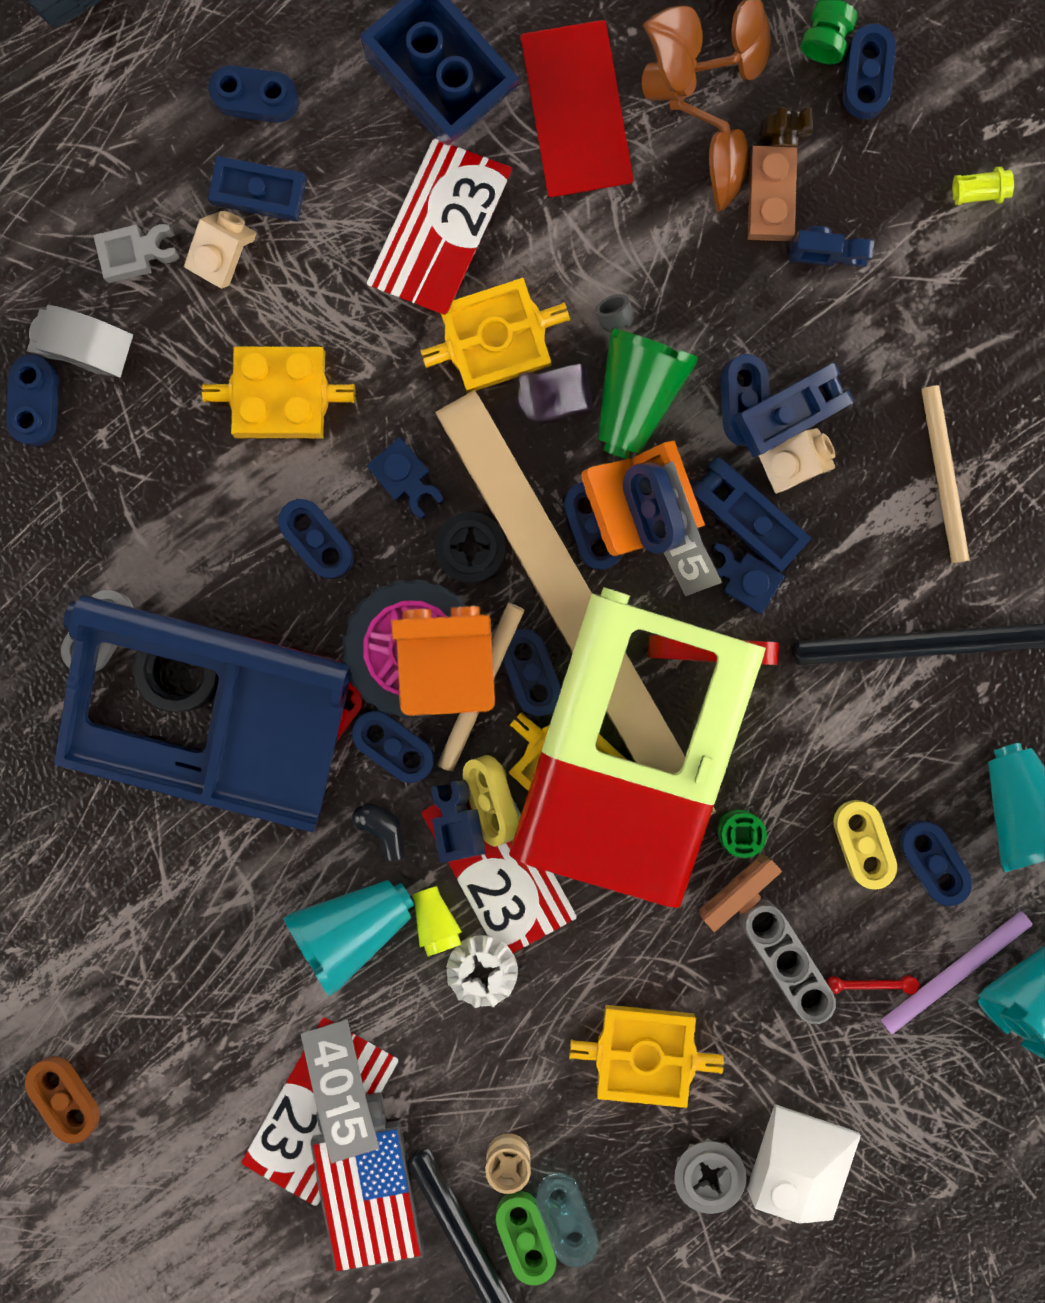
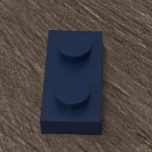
(257, 188)

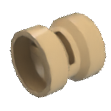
(505, 1172)

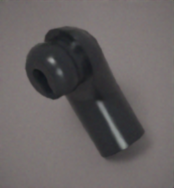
(384, 826)

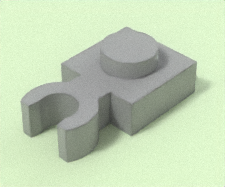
(127, 252)

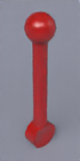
(907, 984)

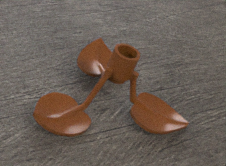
(677, 42)

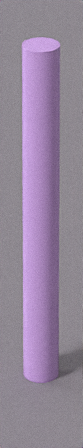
(956, 972)

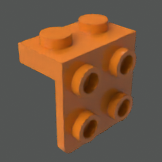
(607, 498)
(444, 662)

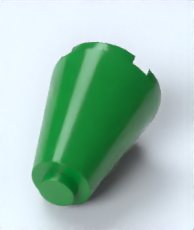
(638, 389)

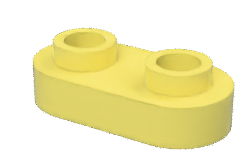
(492, 798)
(865, 842)

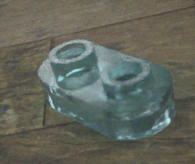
(565, 1217)

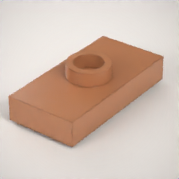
(740, 893)

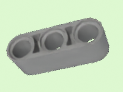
(801, 976)

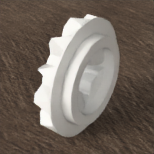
(491, 954)

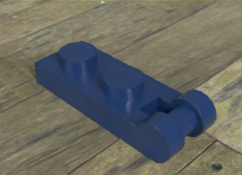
(792, 410)
(750, 515)

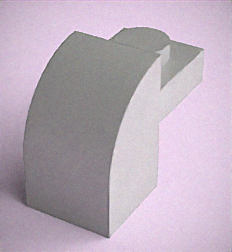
(79, 340)

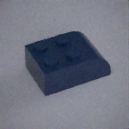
(438, 65)

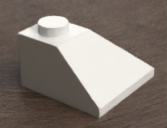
(801, 1166)

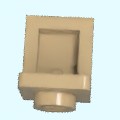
(218, 247)
(798, 459)

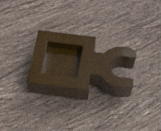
(787, 127)

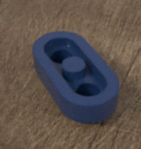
(867, 74)
(250, 96)
(36, 398)
(738, 398)
(653, 508)
(585, 531)
(316, 540)
(532, 672)
(392, 748)
(933, 861)

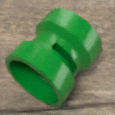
(826, 38)
(735, 827)

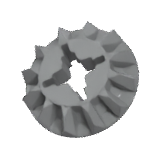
(704, 1196)

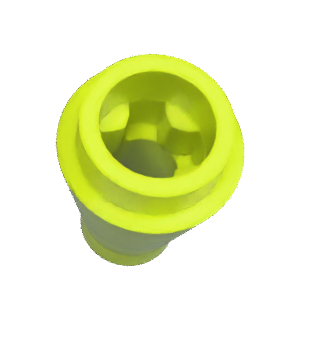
(435, 922)

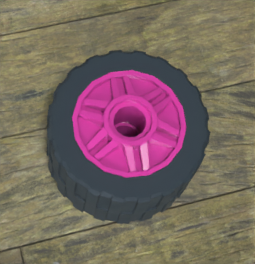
(369, 641)

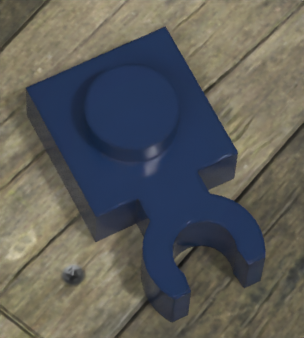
(822, 247)
(402, 474)
(749, 580)
(459, 829)

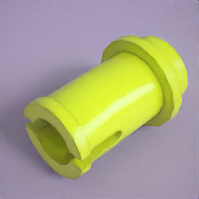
(983, 186)

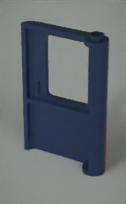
(267, 729)

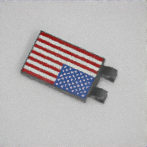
(369, 1199)

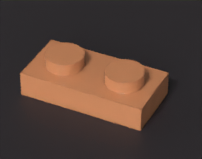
(772, 193)

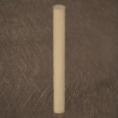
(945, 474)
(465, 721)

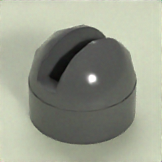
(615, 312)

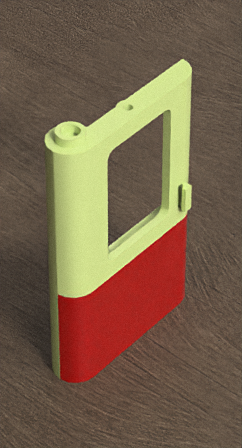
(612, 816)

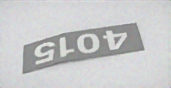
(690, 559)
(339, 1091)

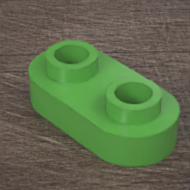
(524, 1235)

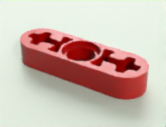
(667, 648)

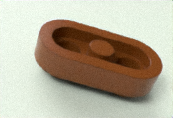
(58, 1100)

